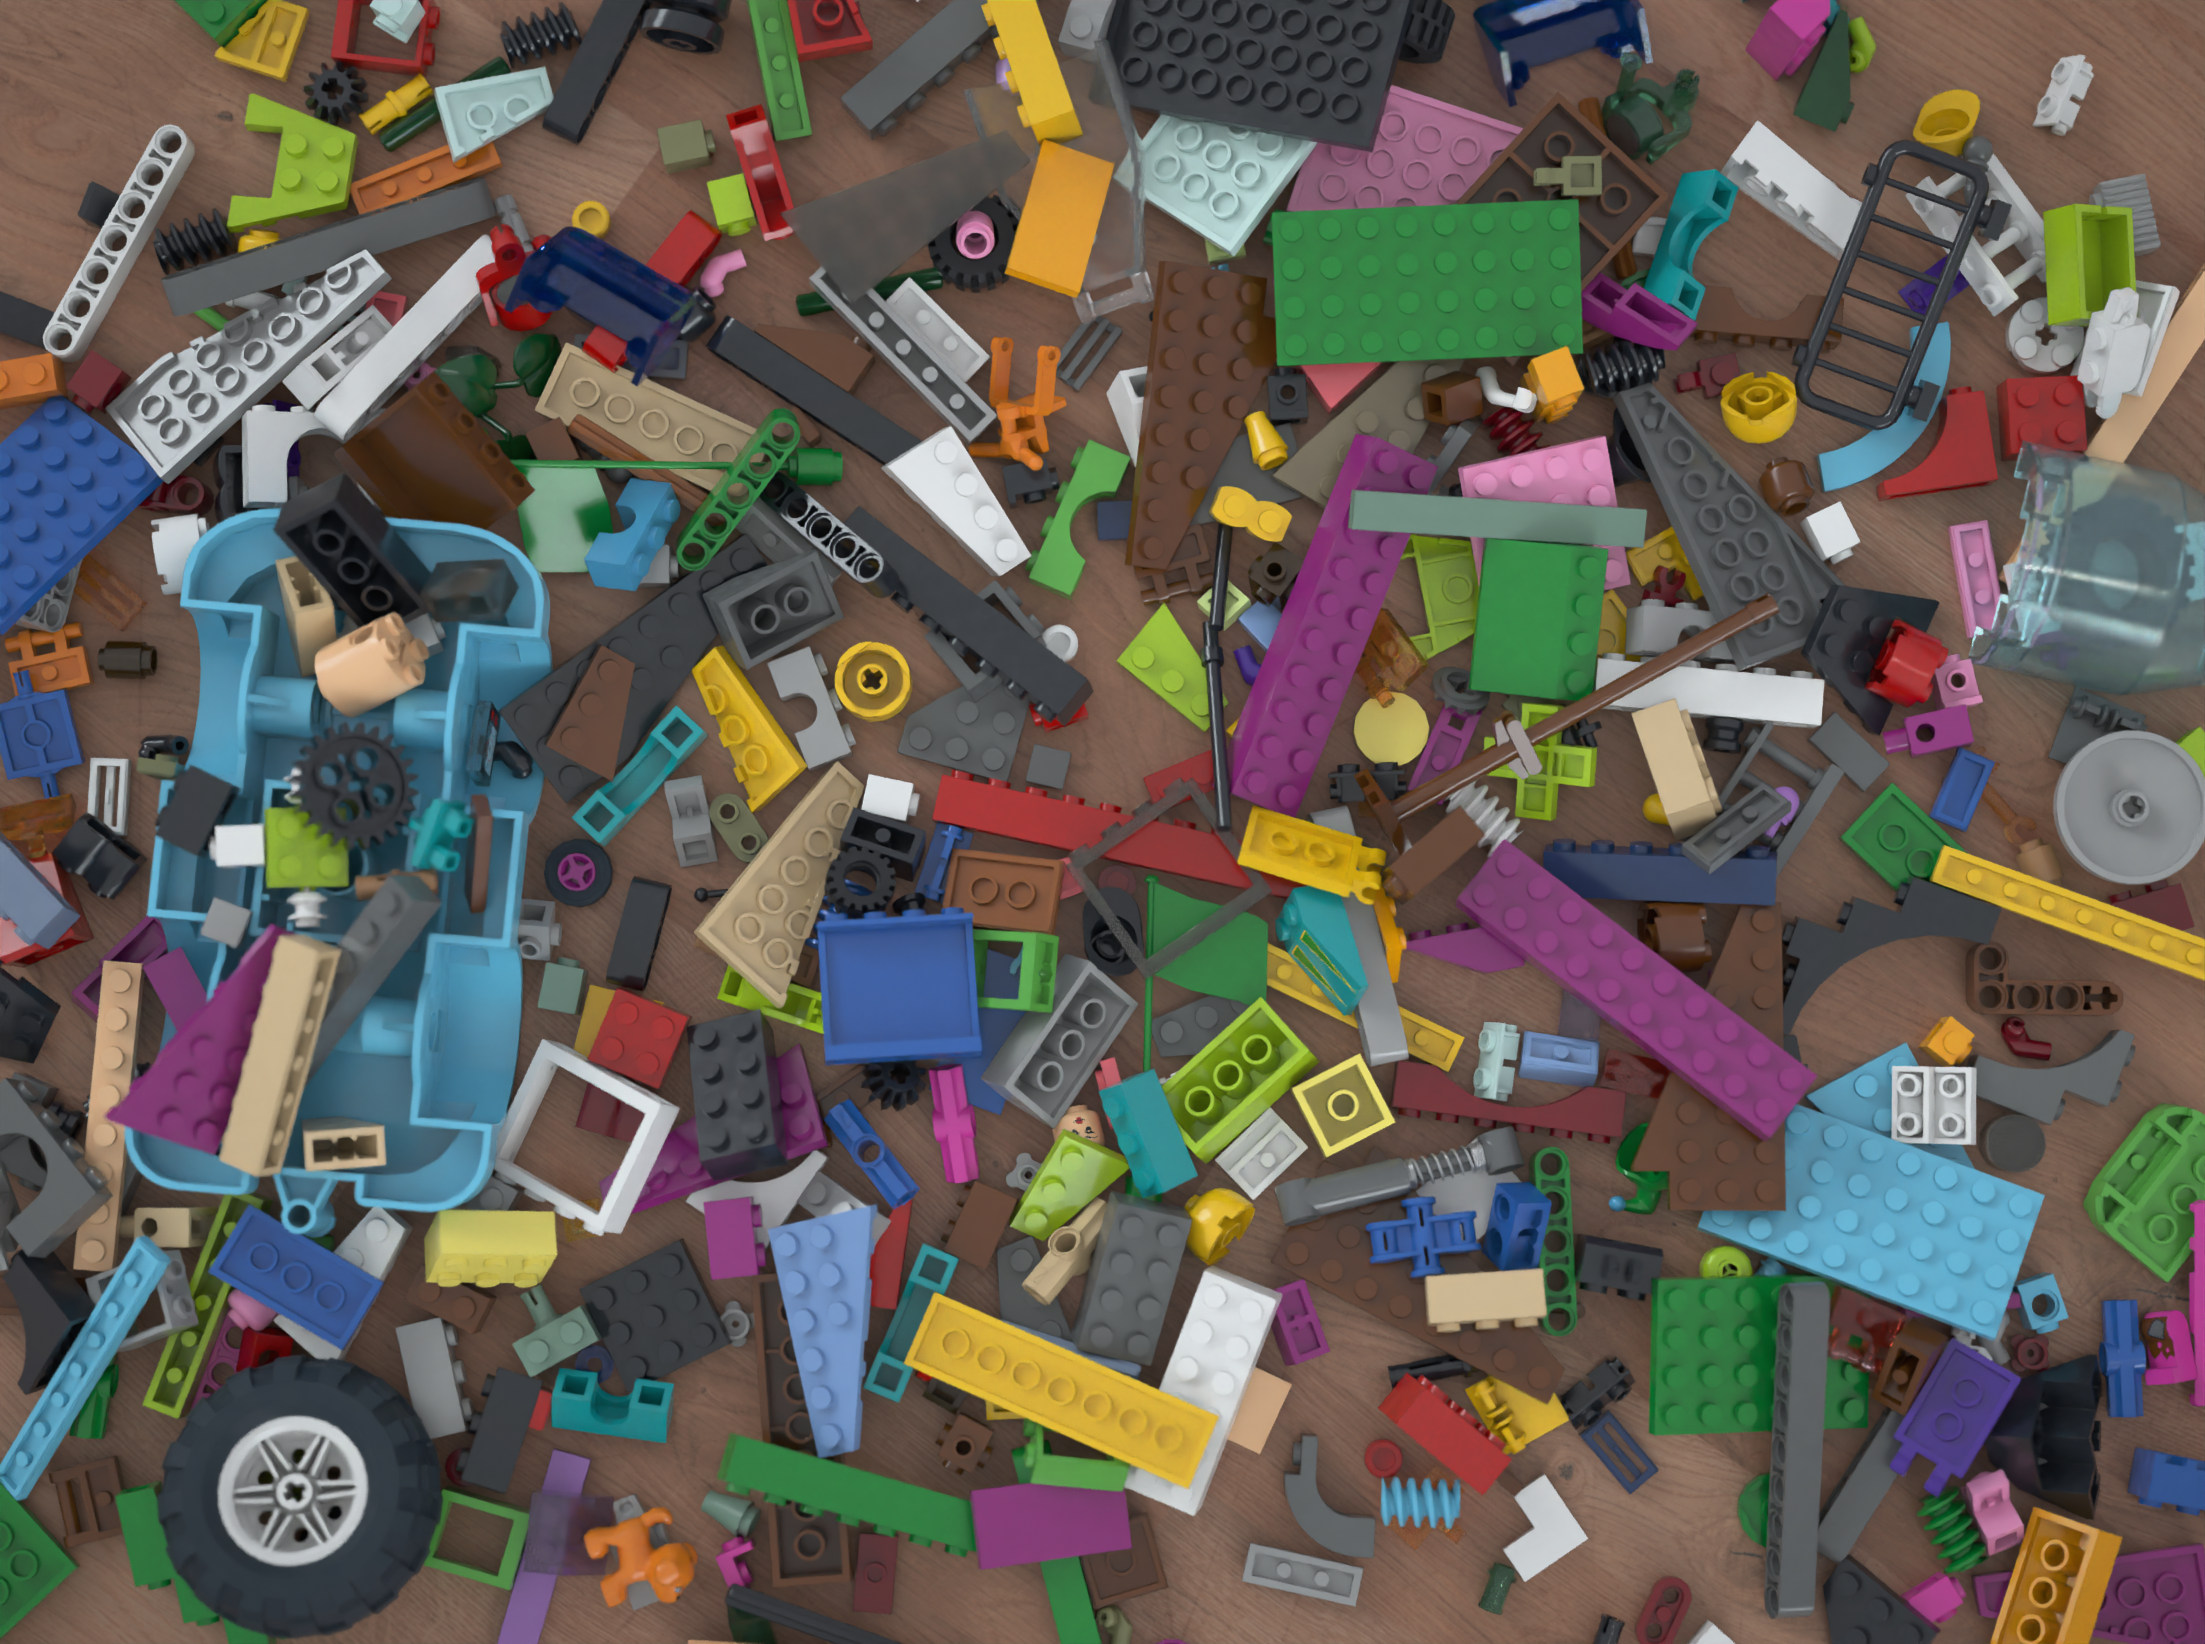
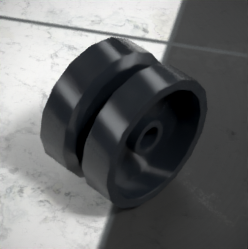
(686, 24)

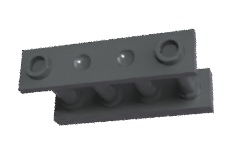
(1819, 781)

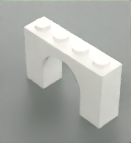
(265, 449)

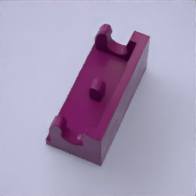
(176, 986)
(1297, 1325)

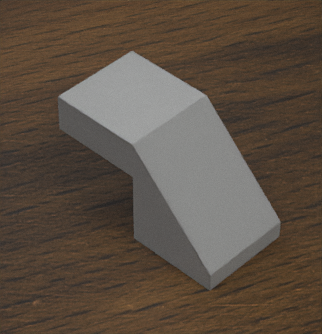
(691, 821)

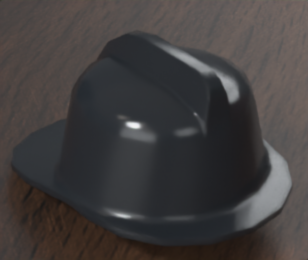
(1623, 455)
(1099, 942)

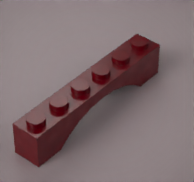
(1428, 1089)

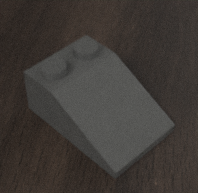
(773, 608)

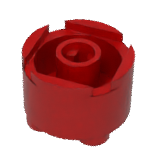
(1906, 665)

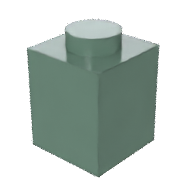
(563, 986)

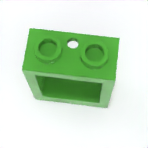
(1038, 956)
(1067, 1470)
(514, 1549)

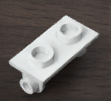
(2069, 78)

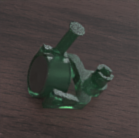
(1632, 120)

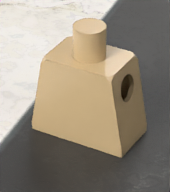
(170, 1225)

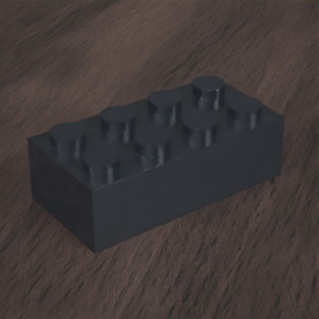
(353, 552)
(737, 1095)

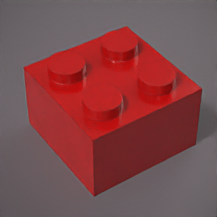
(2041, 412)
(639, 1037)

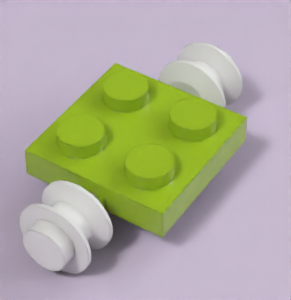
(301, 860)

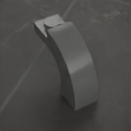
(1333, 1529)

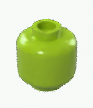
(1722, 1256)

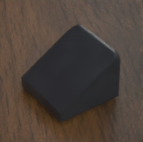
(97, 205)

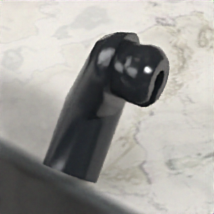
(514, 758)

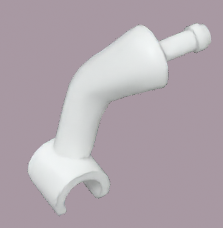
(1522, 401)

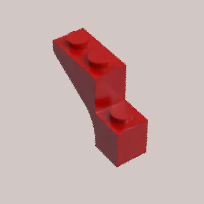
(761, 170)

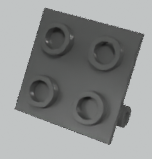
(2089, 719)

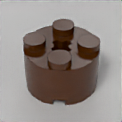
(1675, 933)

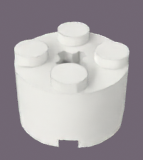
(173, 545)

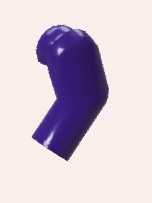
(1247, 664)

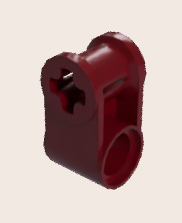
(172, 497)

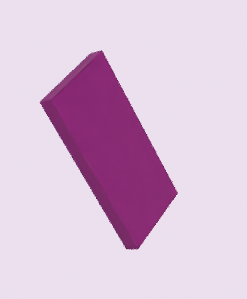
(1046, 1523)

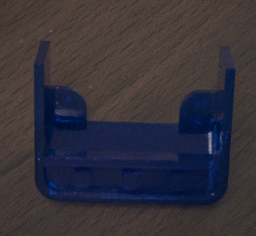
(1536, 32)
(608, 290)

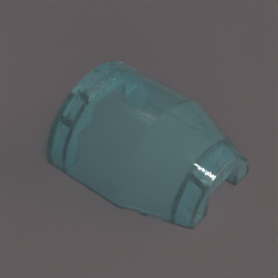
(2103, 578)

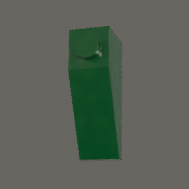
(1828, 85)

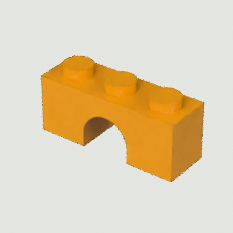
(1555, 384)

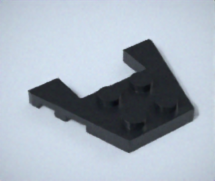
(1849, 639)
(24, 1018)

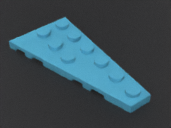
(1865, 1100)

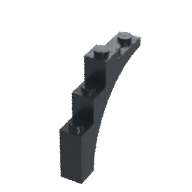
(1920, 912)

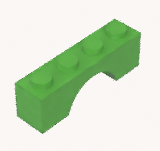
(1096, 476)

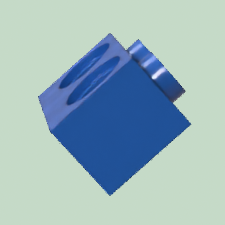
(1516, 1226)

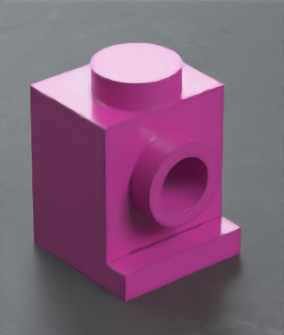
(1936, 1597)

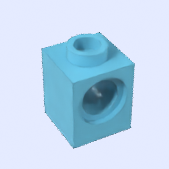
(2031, 1287)

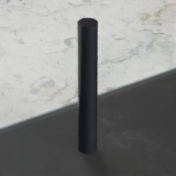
(1220, 577)

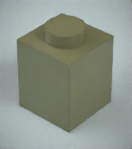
(686, 146)

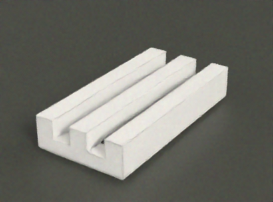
(123, 794)

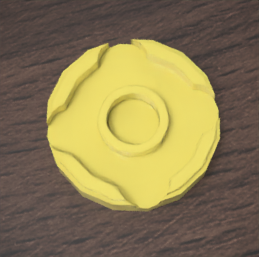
(1391, 732)

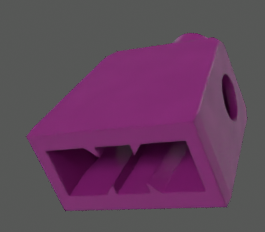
(1949, 730)

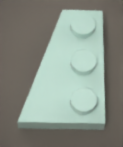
(490, 107)

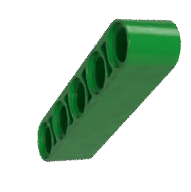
(731, 506)
(1562, 1224)

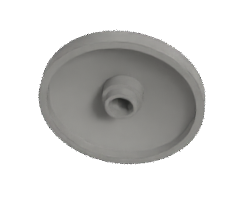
(2131, 807)

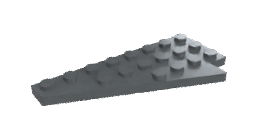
(1727, 531)

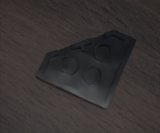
(1869, 1611)

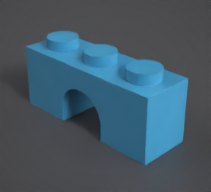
(647, 516)

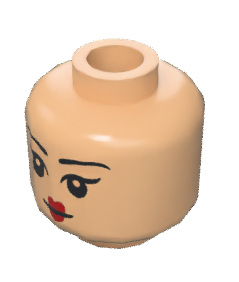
(1081, 1122)

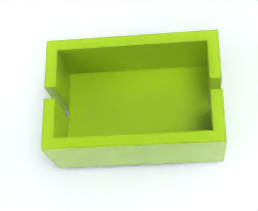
(2086, 259)

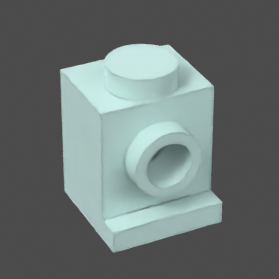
(397, 17)

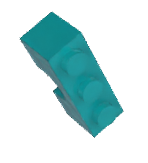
(585, 1407)

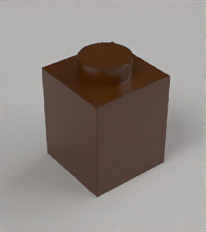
(1452, 398)

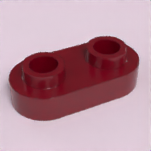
(1666, 1614)

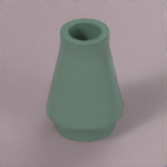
(733, 1513)

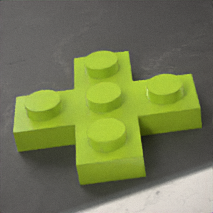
(1560, 765)

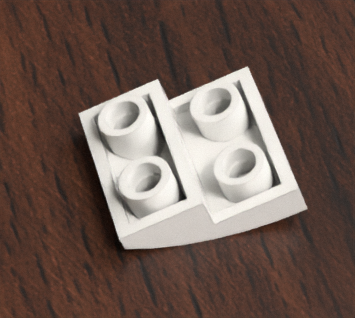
(1934, 1105)

